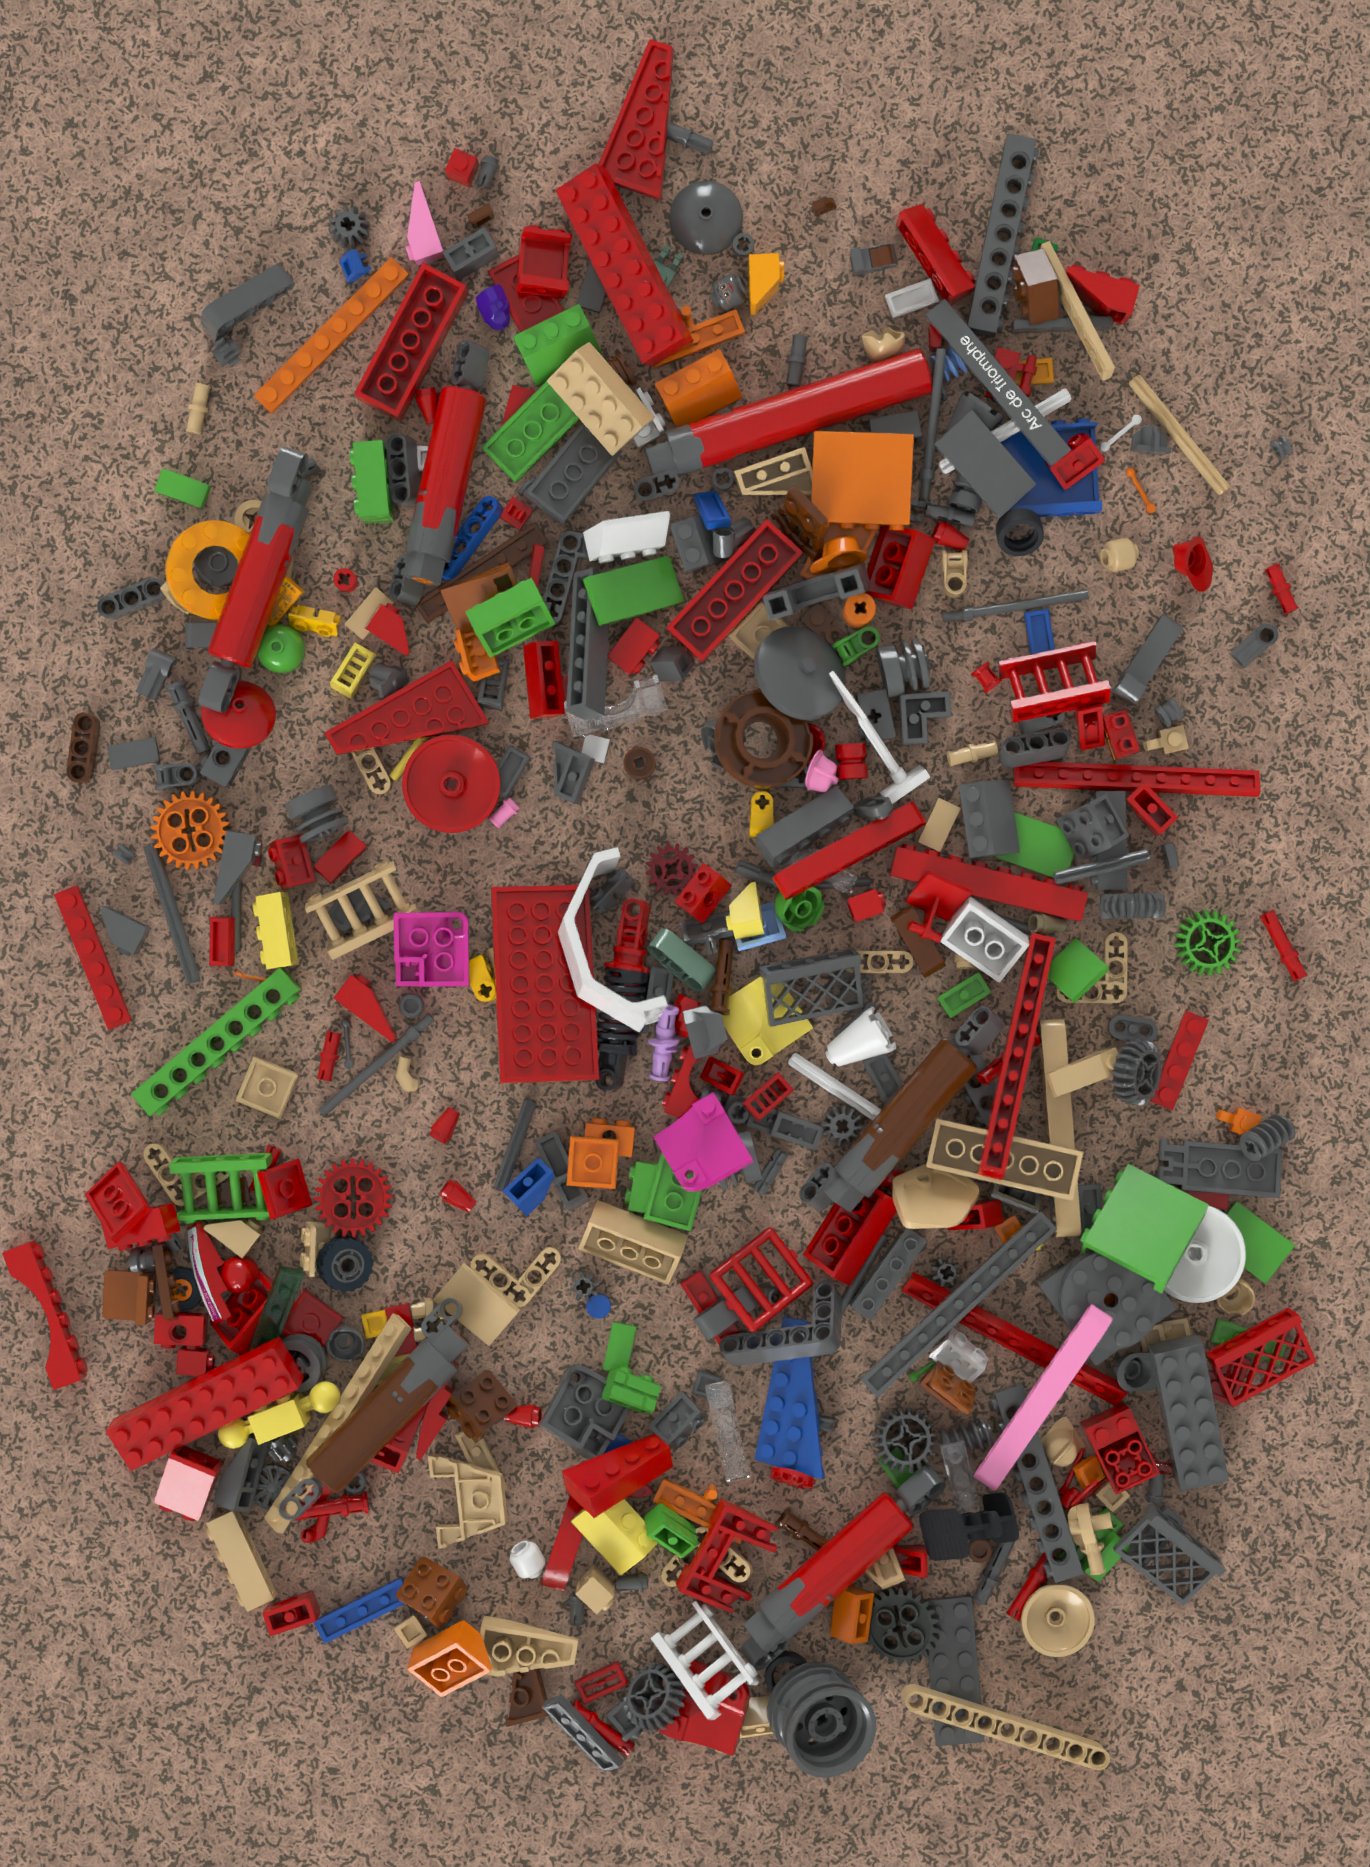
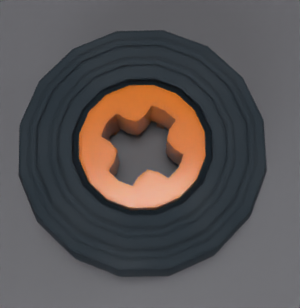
(193, 1297)

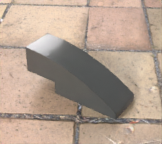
(556, 1158)

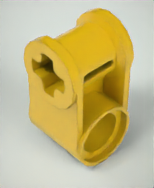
(760, 818)
(479, 975)

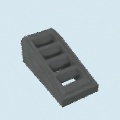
(496, 704)

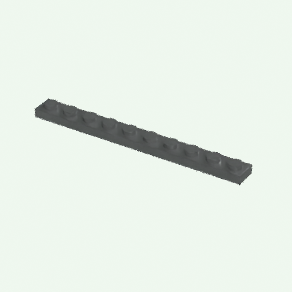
(958, 1303)

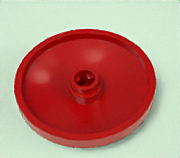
(451, 784)

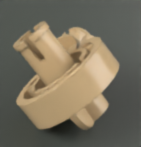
(1083, 1531)

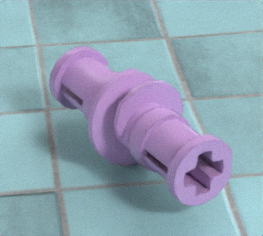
(664, 1044)

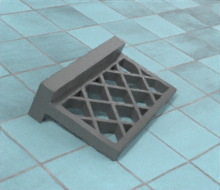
(814, 967)
(1186, 1544)

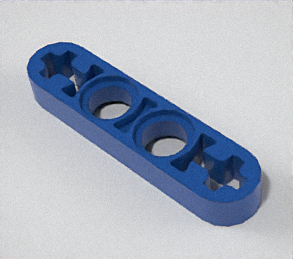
(473, 540)

